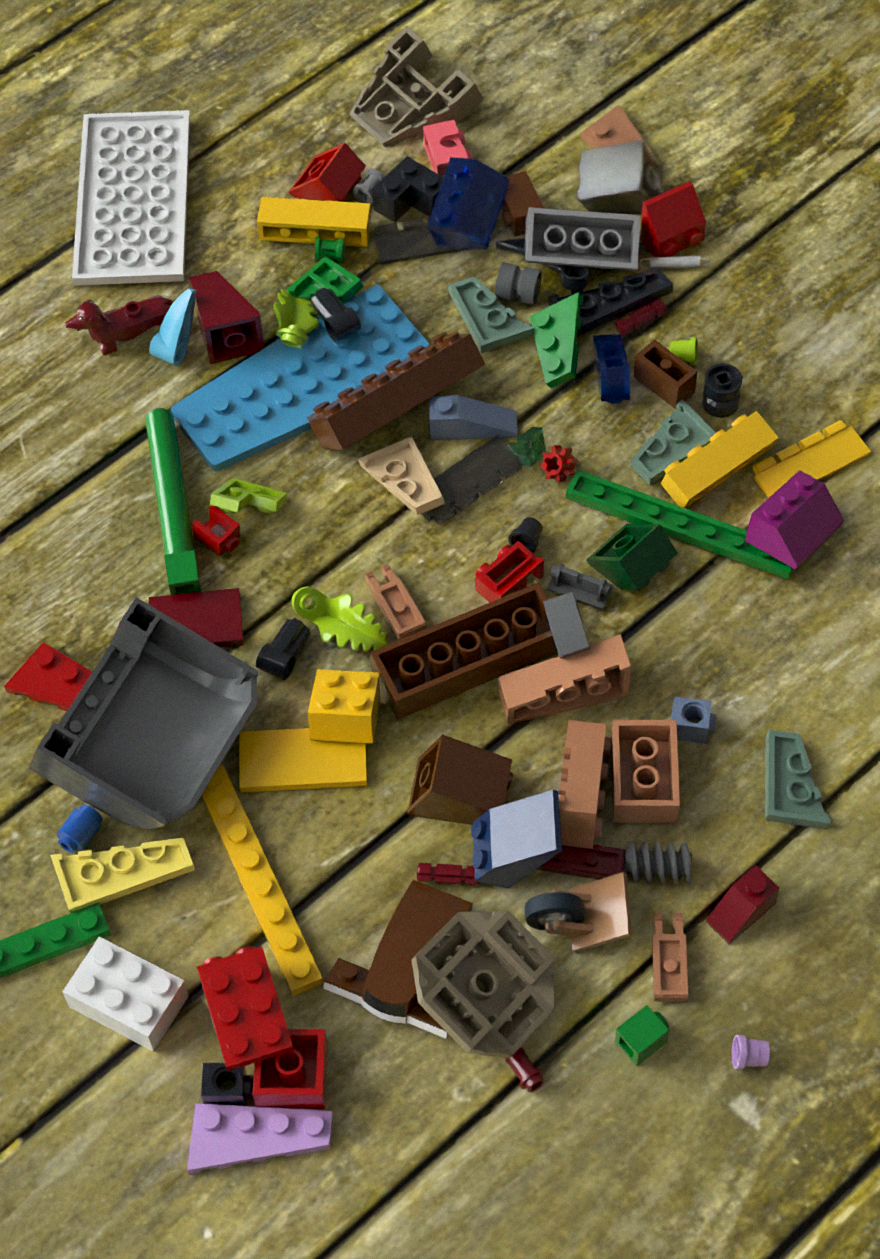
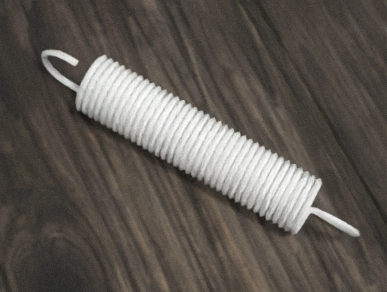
(675, 262)

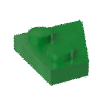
(327, 275)

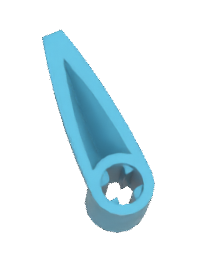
(173, 337)

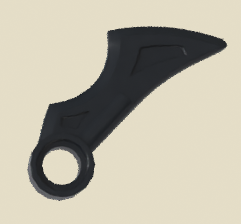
(567, 282)

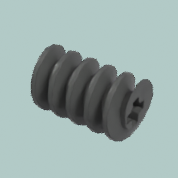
(658, 862)

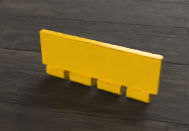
(818, 457)

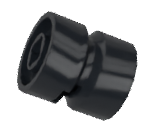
(722, 390)

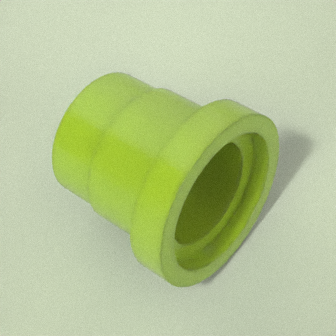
(686, 350)

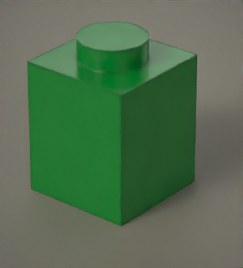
(642, 1034)

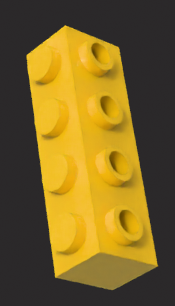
(283, 217)
(719, 459)

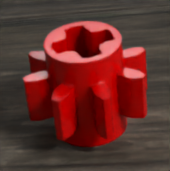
(559, 463)

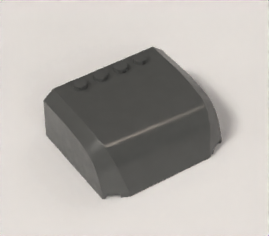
(149, 722)

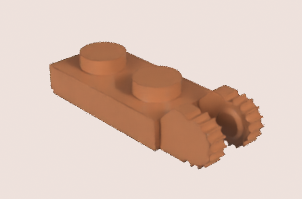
(396, 604)
(669, 961)

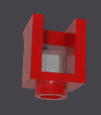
(218, 533)

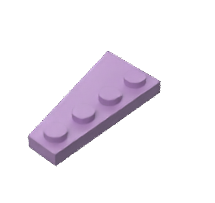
(247, 1133)

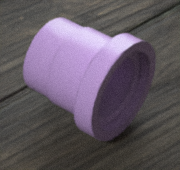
(749, 1052)

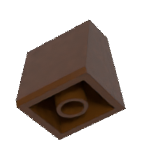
(458, 782)

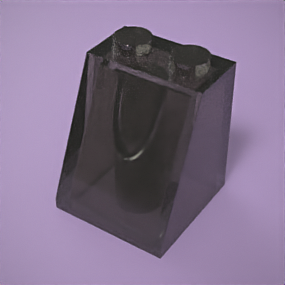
(619, 178)

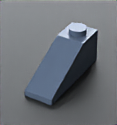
(466, 418)

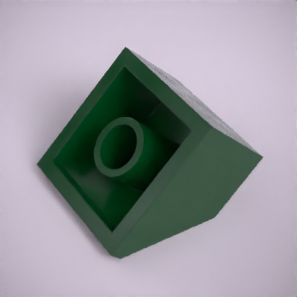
(633, 555)

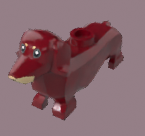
(120, 323)

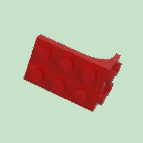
(244, 1007)

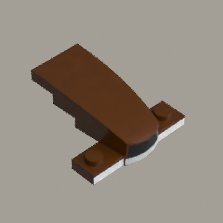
(389, 985)

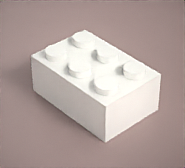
(126, 993)

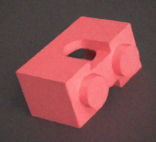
(442, 142)

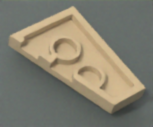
(405, 475)

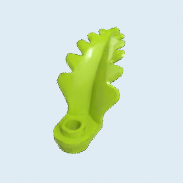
(294, 319)
(339, 619)

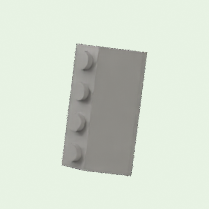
(582, 238)

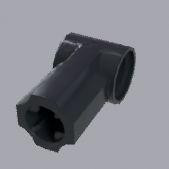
(337, 318)
(281, 654)

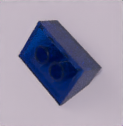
(467, 204)

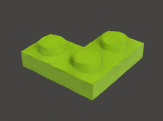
(239, 493)

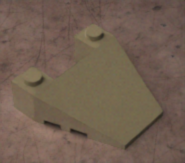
(403, 101)

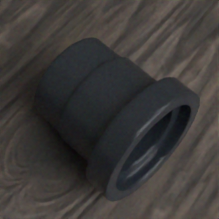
(527, 534)

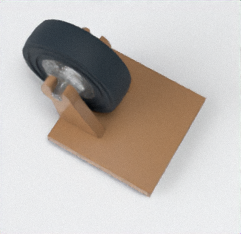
(587, 913)

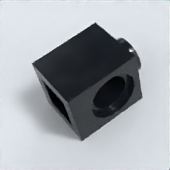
(214, 1075)

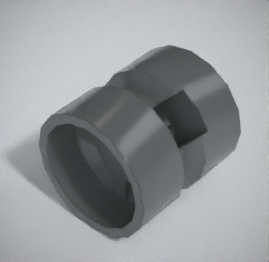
(518, 283)

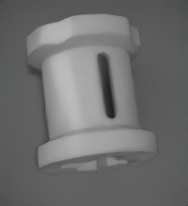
(364, 192)

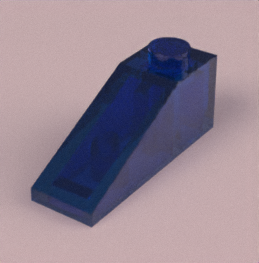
(611, 368)

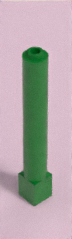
(172, 503)

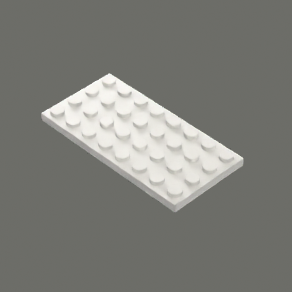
(132, 198)

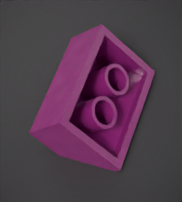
(794, 520)

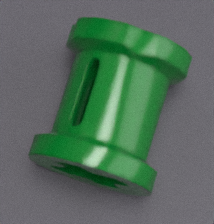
(336, 250)

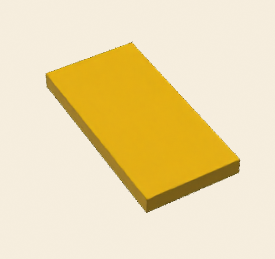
(294, 762)

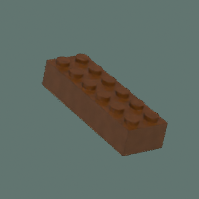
(395, 390)
(464, 651)

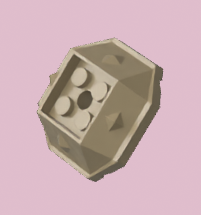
(509, 965)

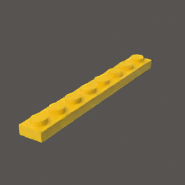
(260, 884)

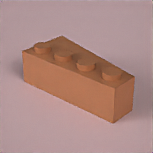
(567, 683)
(581, 782)

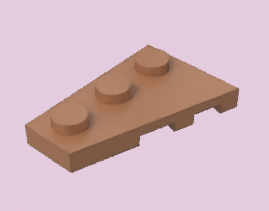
(611, 130)

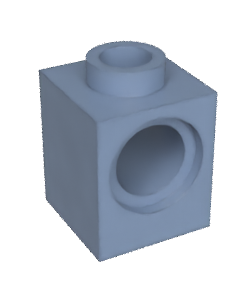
(693, 709)

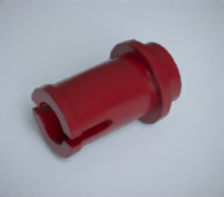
(527, 1073)

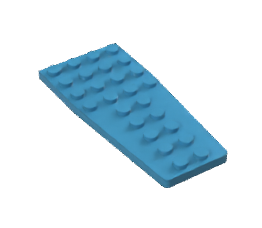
(280, 385)

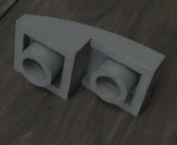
(566, 625)

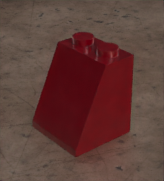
(226, 319)

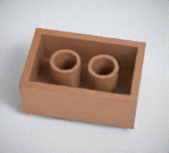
(645, 771)

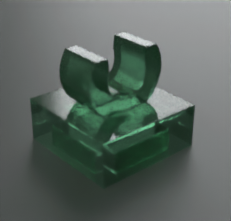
(529, 446)

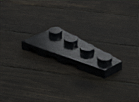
(617, 299)

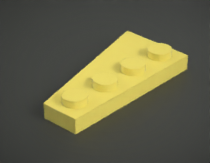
(119, 871)

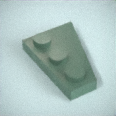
(485, 316)
(672, 442)
(789, 783)

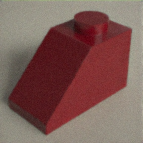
(743, 904)

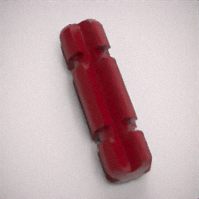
(641, 317)
(446, 874)

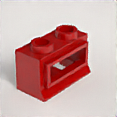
(515, 579)

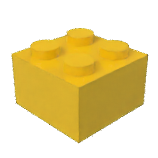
(344, 706)

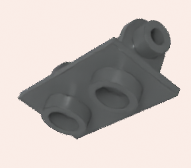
(585, 588)

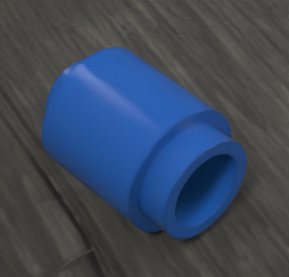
(79, 829)

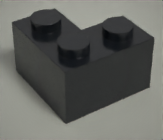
(406, 187)

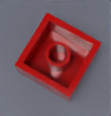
(294, 1077)

